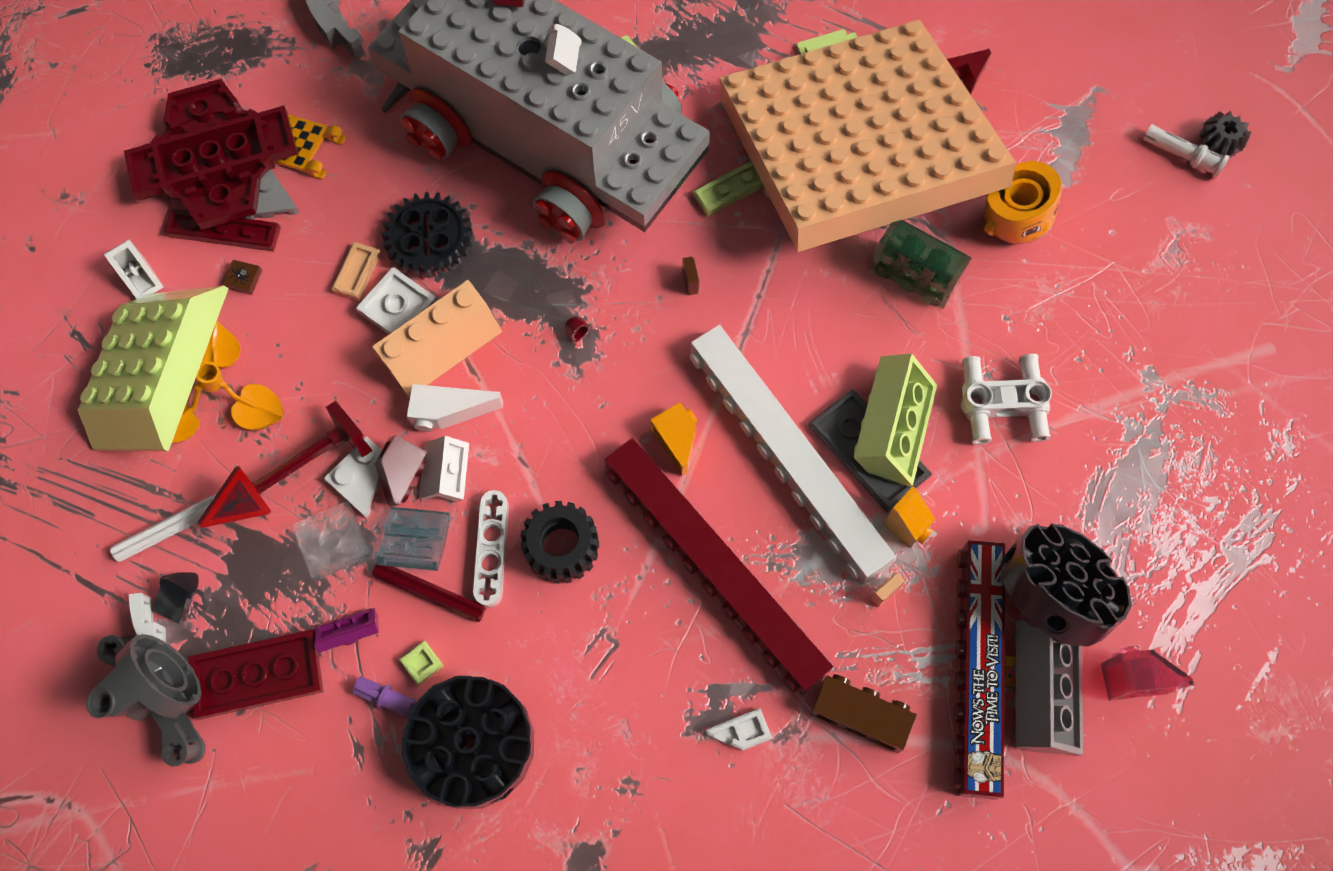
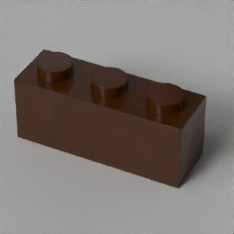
(864, 713)

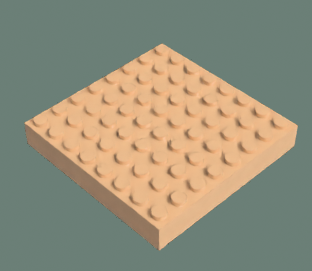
(864, 134)

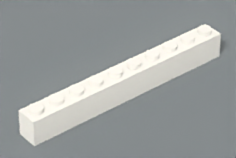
(792, 455)

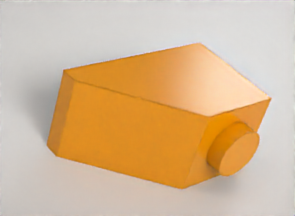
(676, 434)
(910, 519)

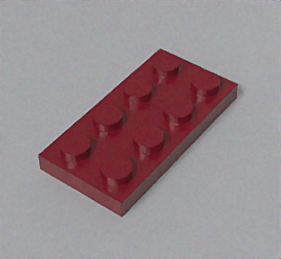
(257, 674)

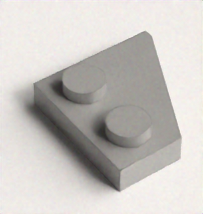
(273, 198)

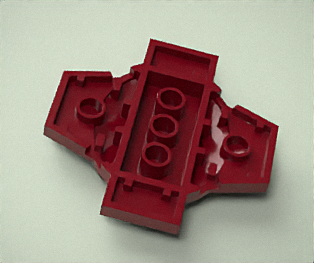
(211, 154)

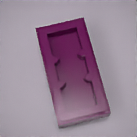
(346, 630)

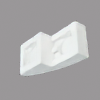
(142, 616)

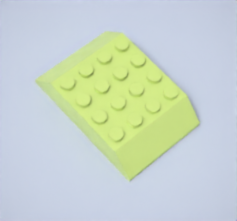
(148, 369)

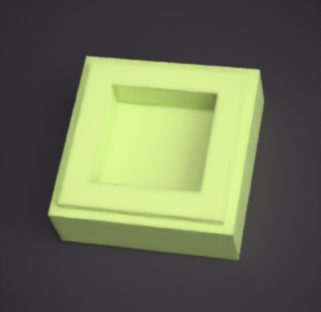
(421, 663)

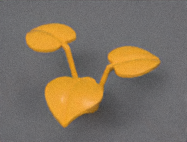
(256, 405)

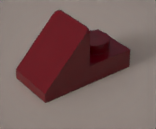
(970, 67)

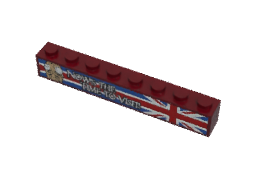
(981, 672)

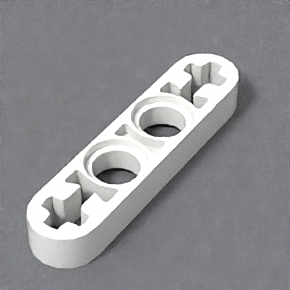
(491, 548)

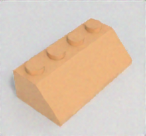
(438, 338)

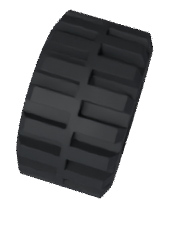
(557, 518)

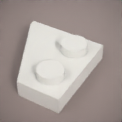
(357, 478)

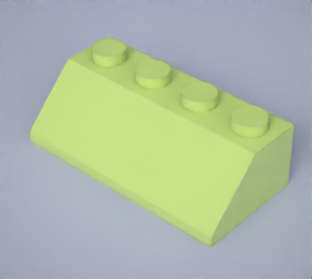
(896, 419)

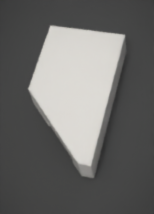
(742, 731)

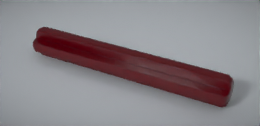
(429, 592)

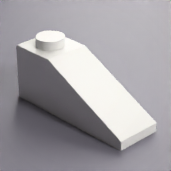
(445, 406)

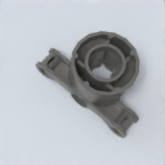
(152, 681)

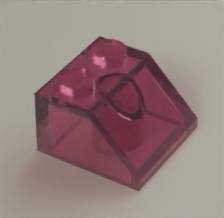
(1141, 674)

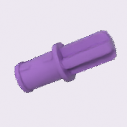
(383, 696)

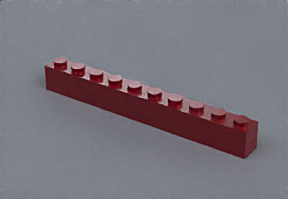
(718, 567)

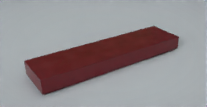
(238, 233)

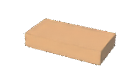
(356, 271)

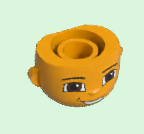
(1027, 207)

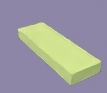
(728, 189)

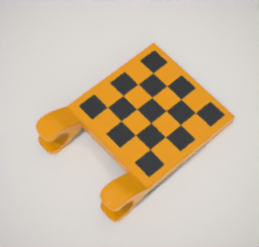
(308, 140)

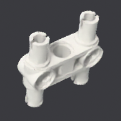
(1006, 399)

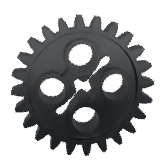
(401, 236)

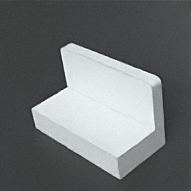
(444, 469)

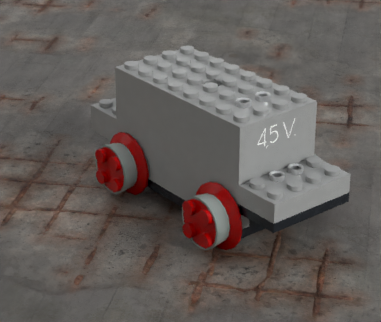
(589, 138)

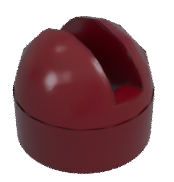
(576, 328)

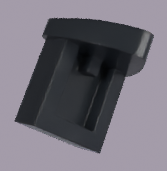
(176, 595)

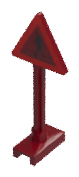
(241, 498)

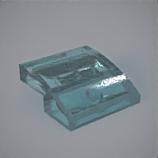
(413, 538)

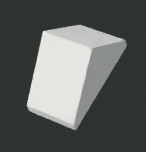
(133, 269)

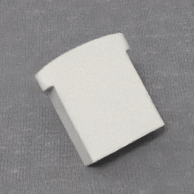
(562, 49)

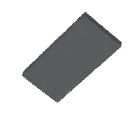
(840, 431)

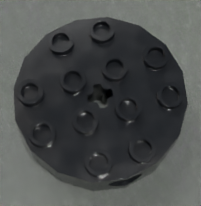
(1065, 585)
(437, 736)

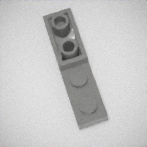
(335, 27)

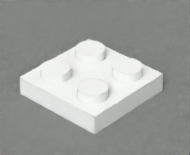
(394, 301)

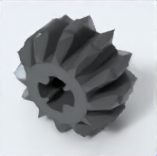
(1225, 134)

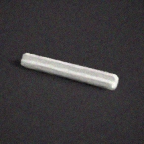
(160, 531)

